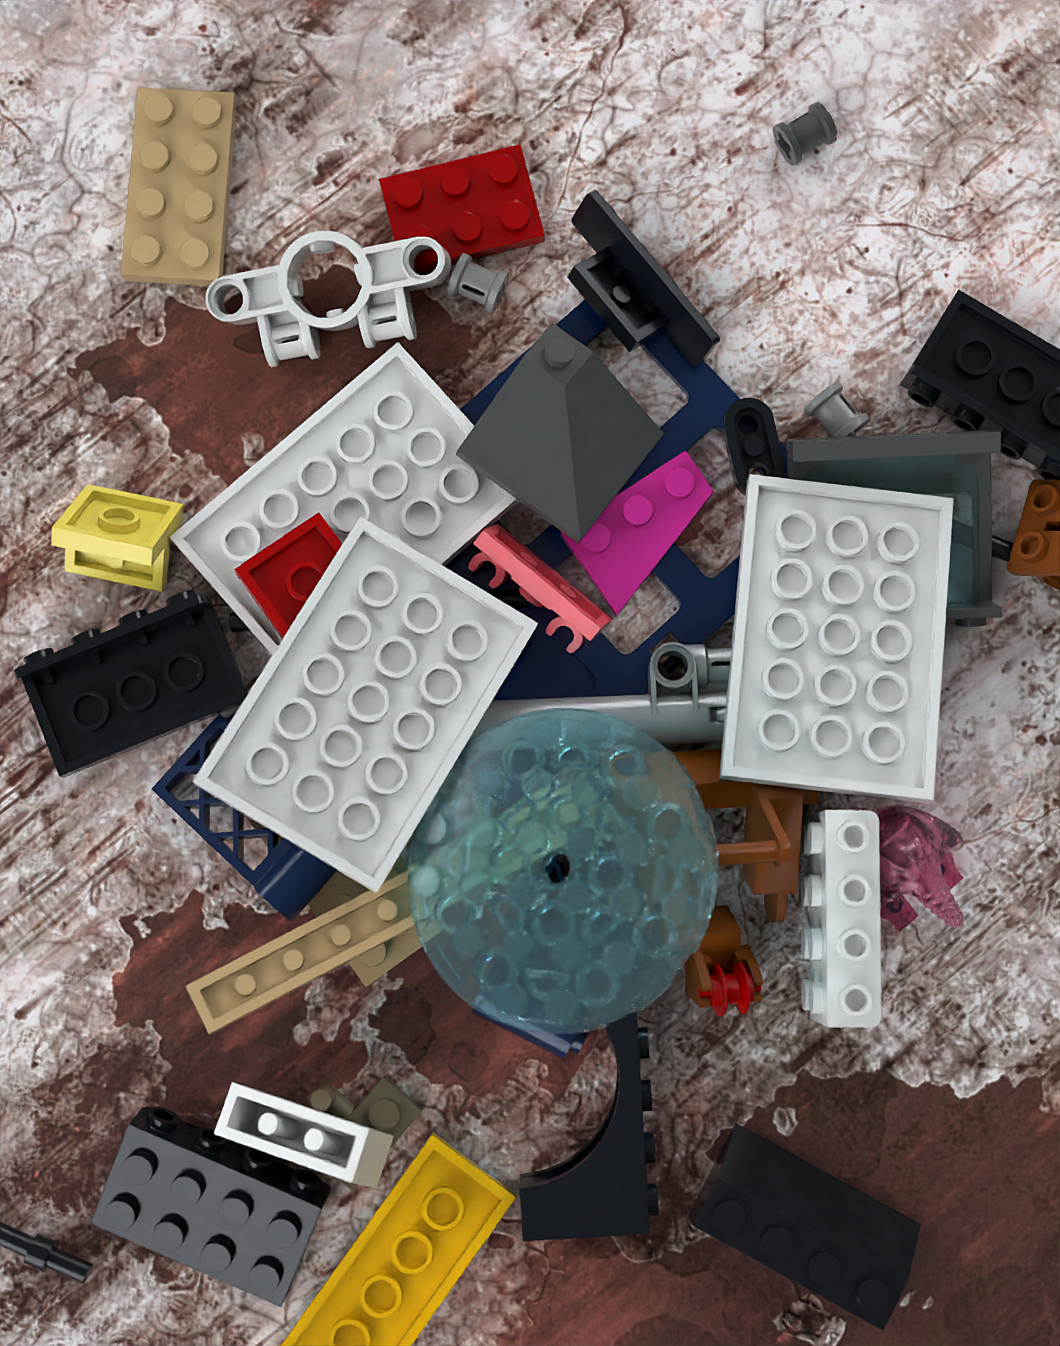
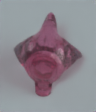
(916, 862)

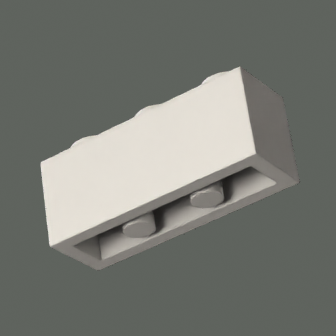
(304, 1135)

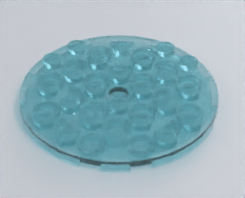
(635, 884)

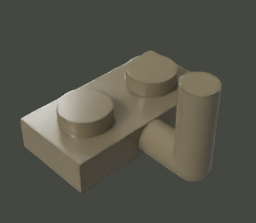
(383, 1109)

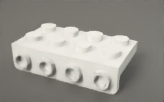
(842, 918)

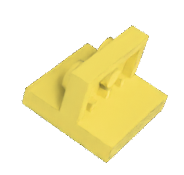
(118, 536)

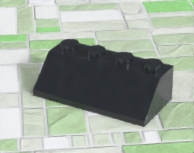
(807, 1226)

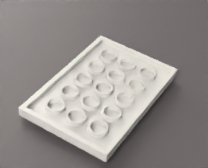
(369, 452)
(838, 639)
(366, 704)

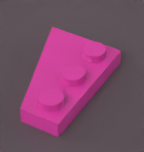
(640, 529)

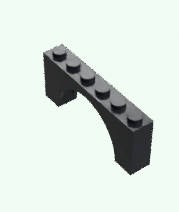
(604, 1183)

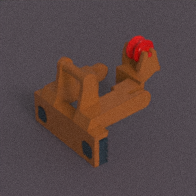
(721, 968)

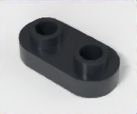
(755, 449)

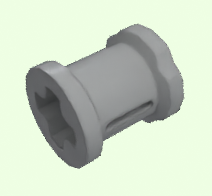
(477, 283)
(836, 412)

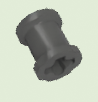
(805, 133)

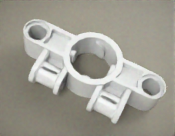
(274, 294)

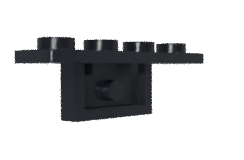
(632, 288)

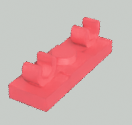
(539, 585)

